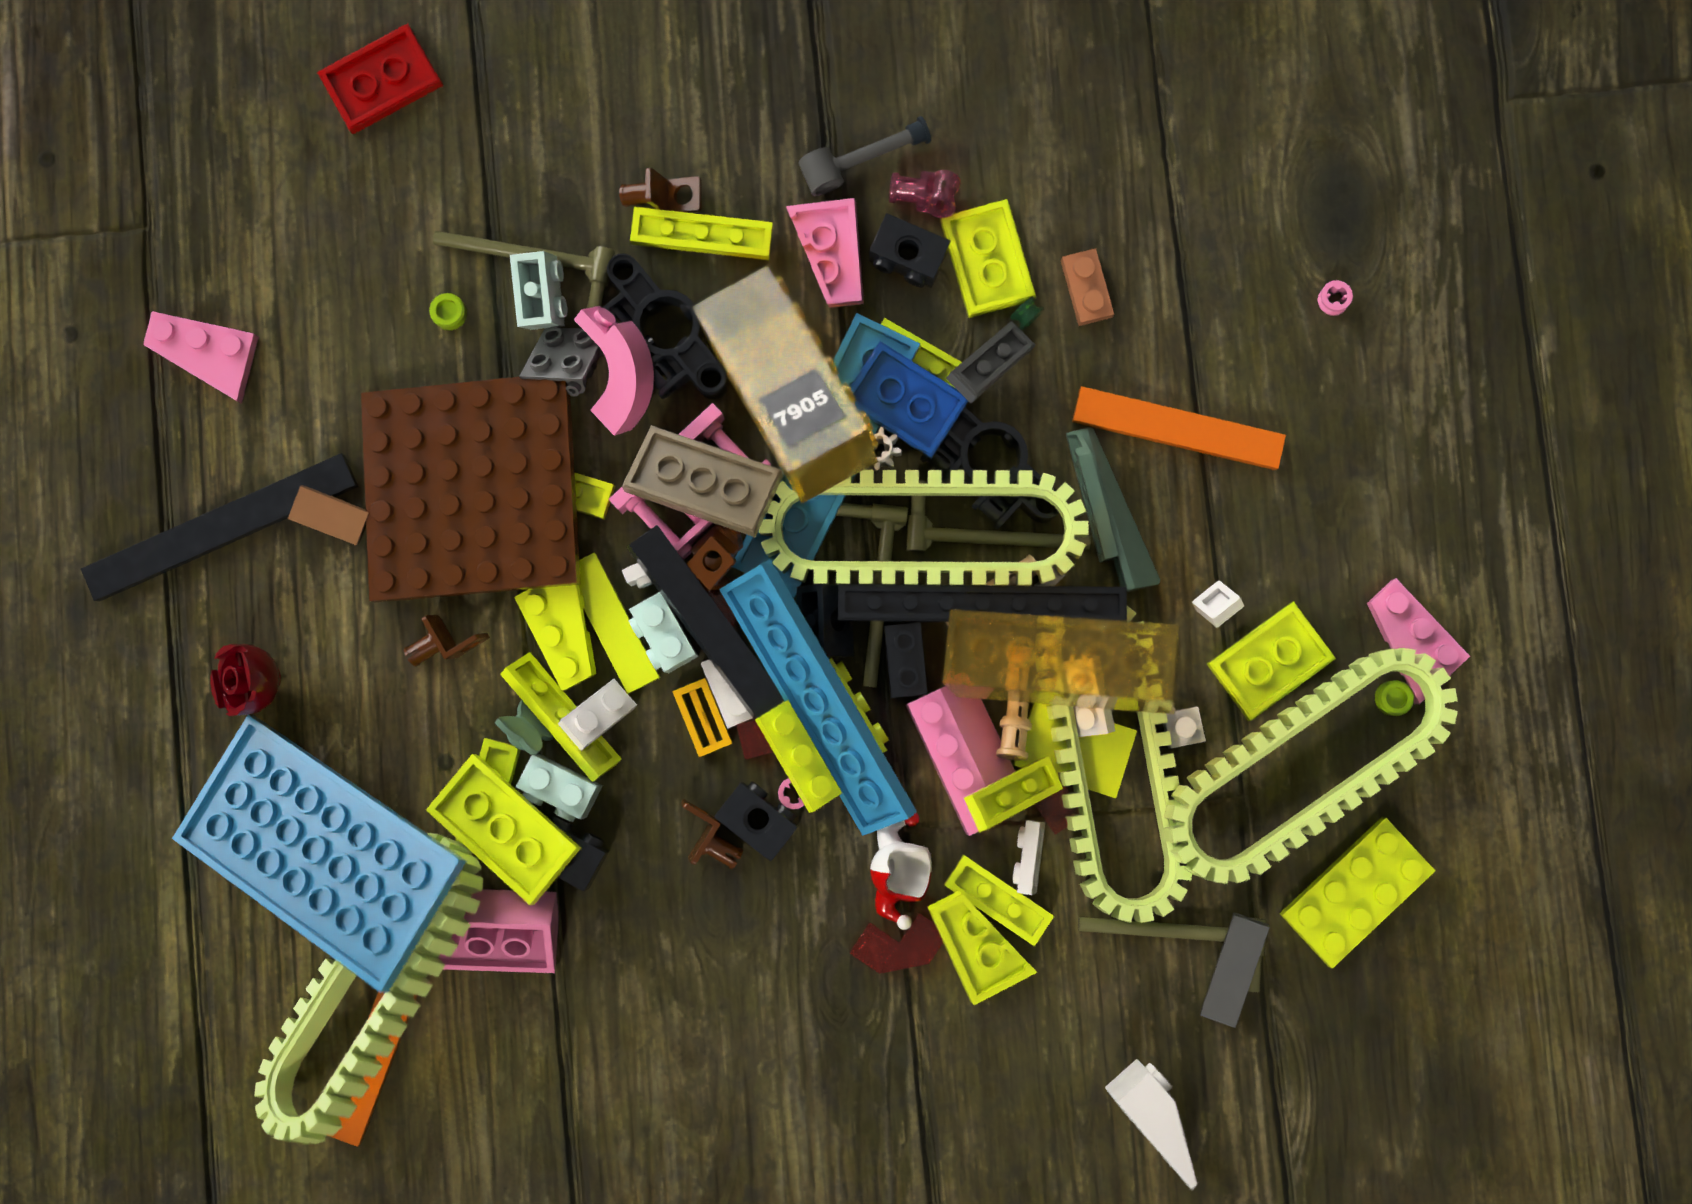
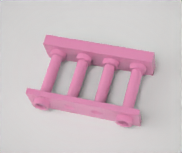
(706, 426)

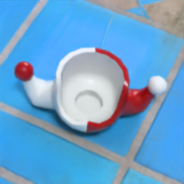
(899, 872)

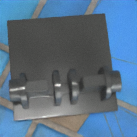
(563, 356)

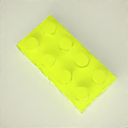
(503, 829)
(1357, 892)

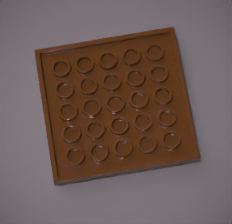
(469, 488)

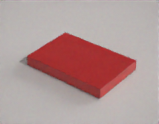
(380, 79)

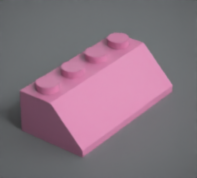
(960, 746)
(508, 935)

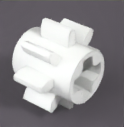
(886, 456)

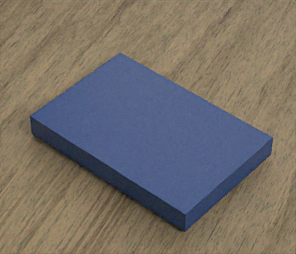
(907, 399)

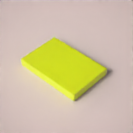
(988, 258)
(1271, 661)
(1102, 754)

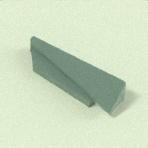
(1108, 513)

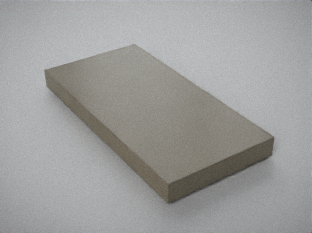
(703, 481)

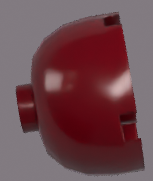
(244, 679)

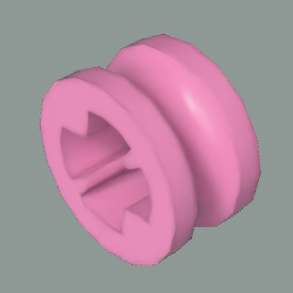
(1334, 287)
(785, 800)

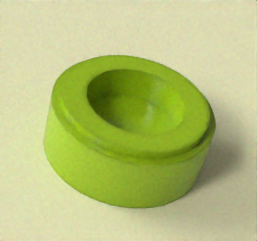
(448, 311)
(1394, 698)

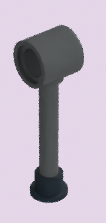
(823, 170)

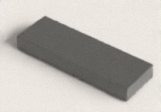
(990, 362)
(1234, 970)

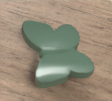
(524, 730)

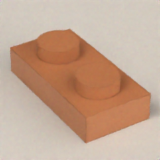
(1087, 287)

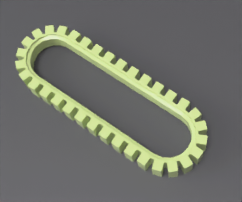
(911, 487)
(1343, 796)
(1107, 900)
(373, 1039)

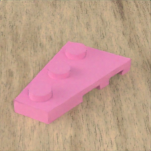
(832, 246)
(205, 350)
(1410, 626)

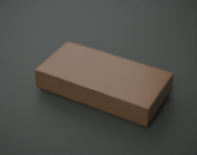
(328, 515)

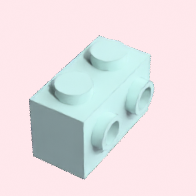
(537, 290)
(663, 632)
(559, 787)

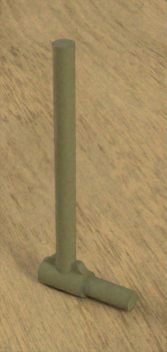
(594, 265)
(888, 519)
(921, 533)
(1166, 930)

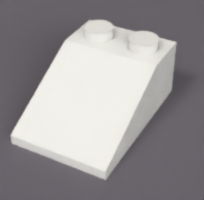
(1145, 1100)

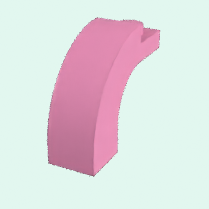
(629, 369)

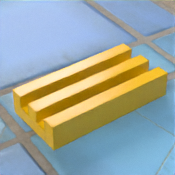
(691, 689)

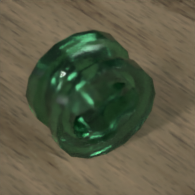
(1027, 313)

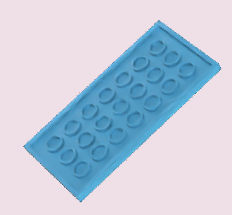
(319, 852)

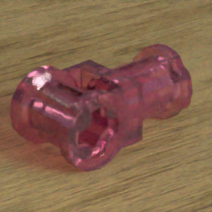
(927, 191)

